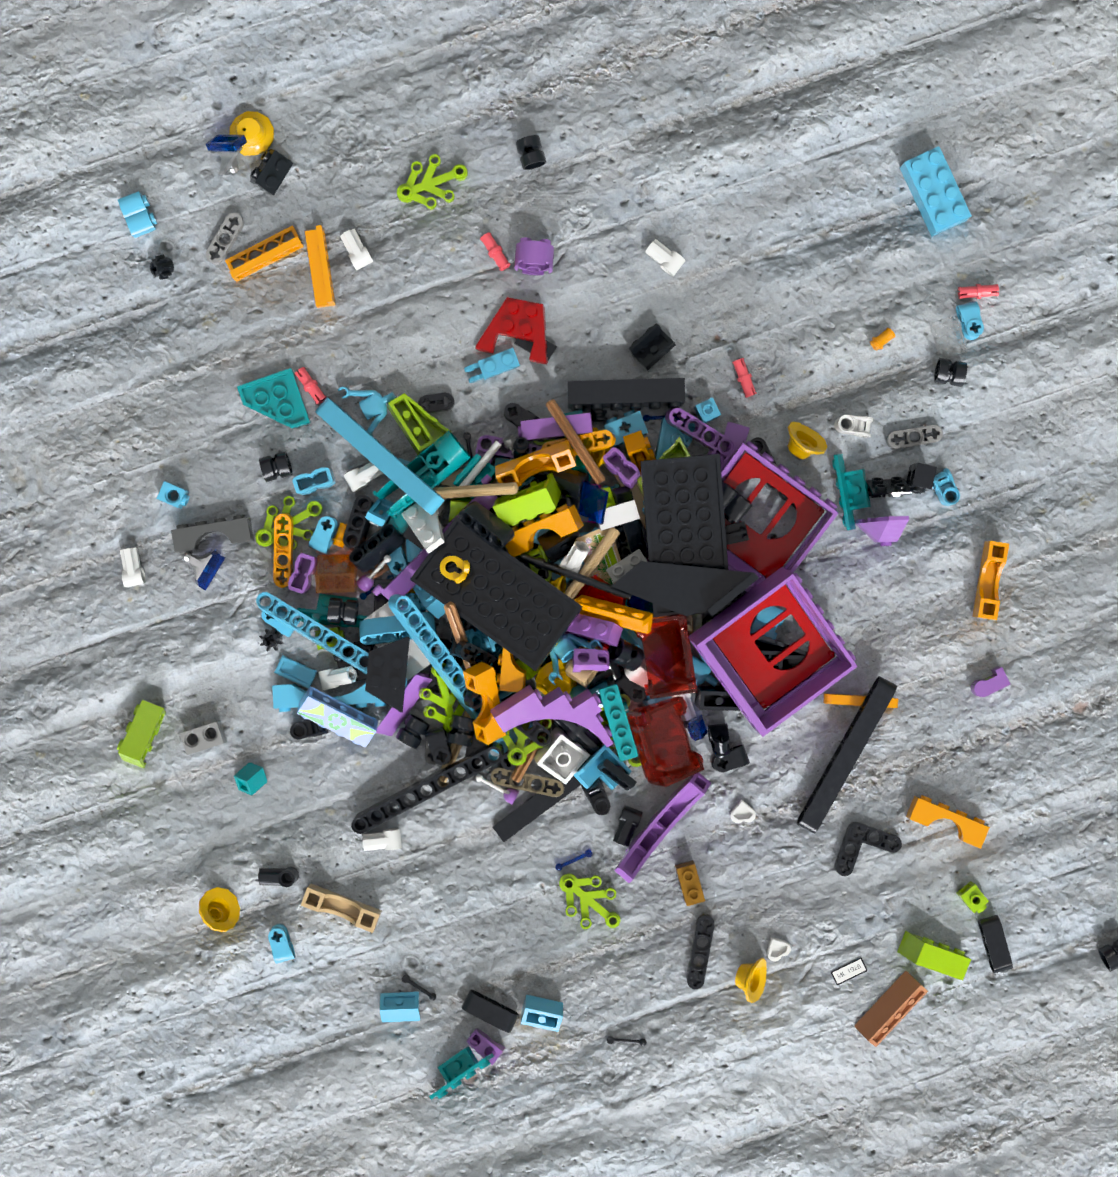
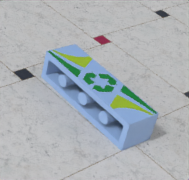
(337, 716)

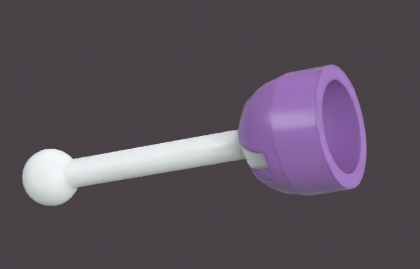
(366, 581)
(509, 794)

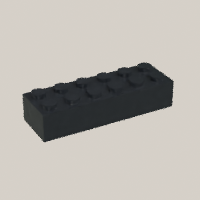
(626, 393)

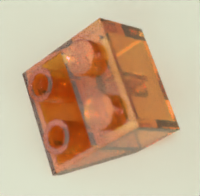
(335, 574)

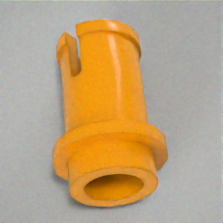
(878, 342)
(338, 540)

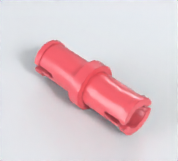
(495, 251)
(978, 291)
(744, 377)
(310, 385)

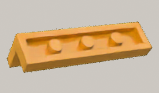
(266, 258)
(320, 267)
(619, 614)

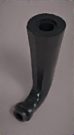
(568, 481)

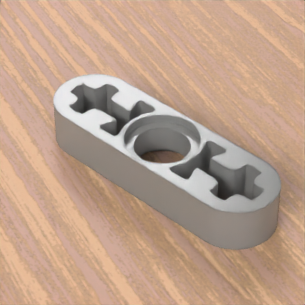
(236, 229)
(927, 429)

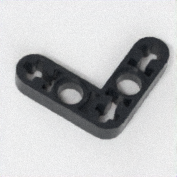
(470, 658)
(857, 841)

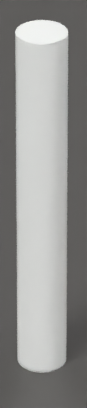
(481, 464)

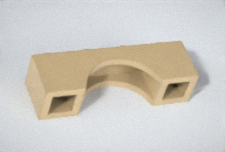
(326, 901)

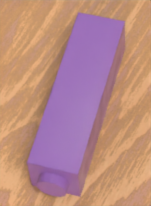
(549, 429)

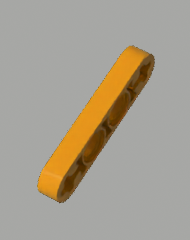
(600, 435)
(283, 550)
(855, 700)

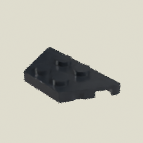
(388, 673)

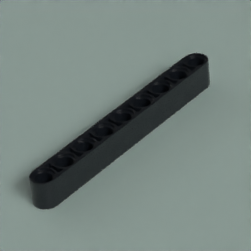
(846, 754)
(422, 795)

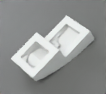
(620, 514)

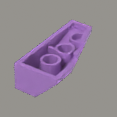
(883, 529)

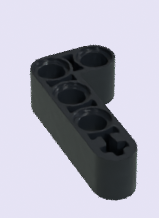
(631, 533)

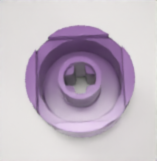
(534, 256)

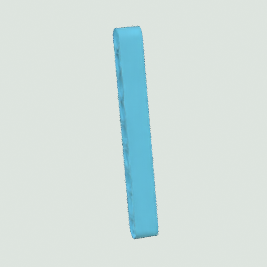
(380, 456)
(306, 628)
(425, 644)

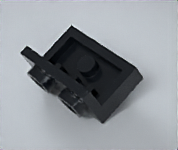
(271, 171)
(651, 346)

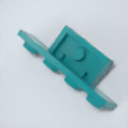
(852, 490)
(321, 612)
(618, 722)
(459, 1067)

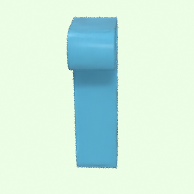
(388, 629)

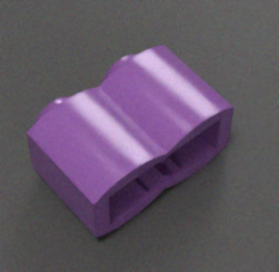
(625, 470)
(302, 577)

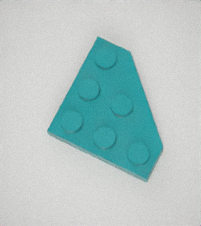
(276, 398)

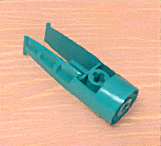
(450, 457)

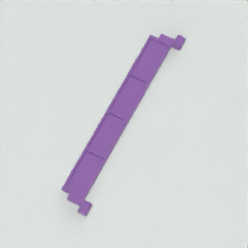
(401, 583)

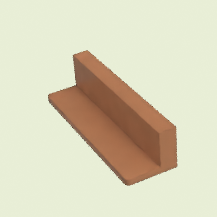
(890, 1008)

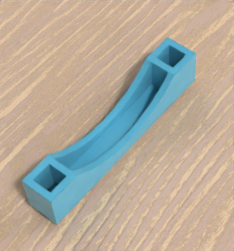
(289, 695)

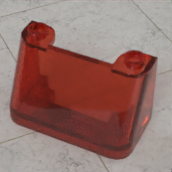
(668, 658)
(663, 742)

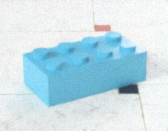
(935, 191)

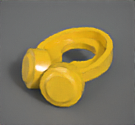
(464, 565)

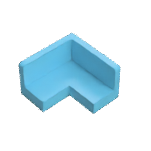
(589, 773)

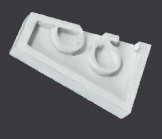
(425, 526)

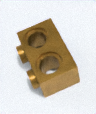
(690, 883)

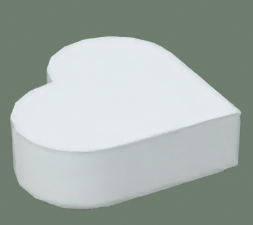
(742, 812)
(777, 949)

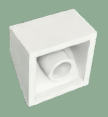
(561, 756)

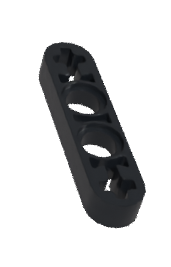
(700, 951)

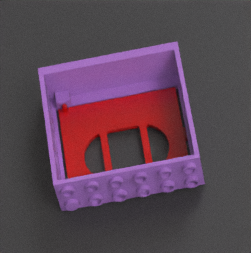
(772, 554)
(767, 684)

